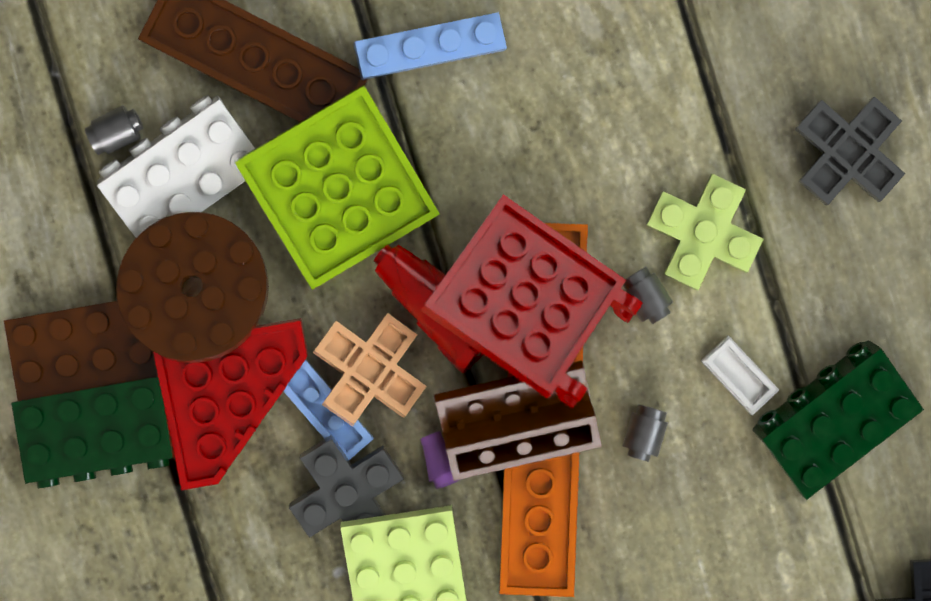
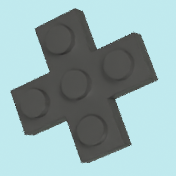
(850, 151)
(343, 487)

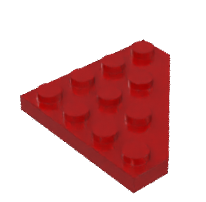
(222, 401)

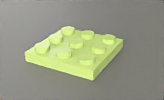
(404, 557)

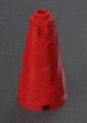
(412, 285)

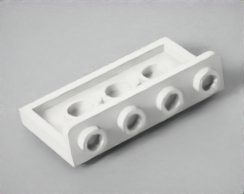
(179, 169)

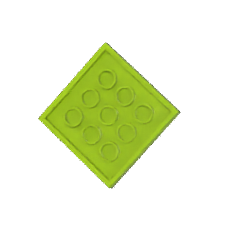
(337, 187)

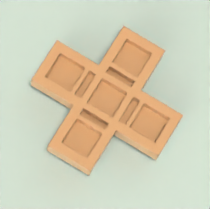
(369, 369)

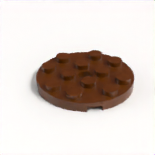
(200, 325)

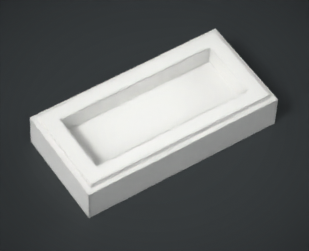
(740, 375)

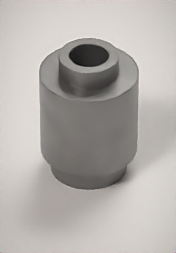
(114, 130)
(651, 293)
(645, 432)

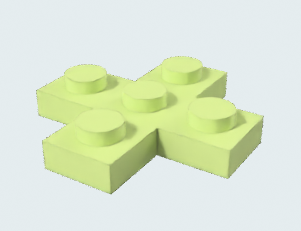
(704, 232)

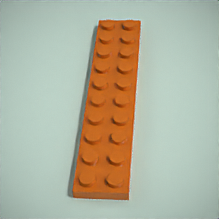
(542, 509)

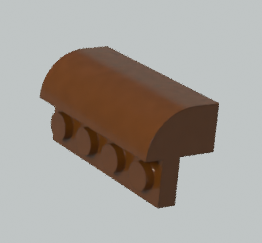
(512, 425)

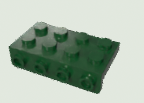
(837, 418)
(92, 432)

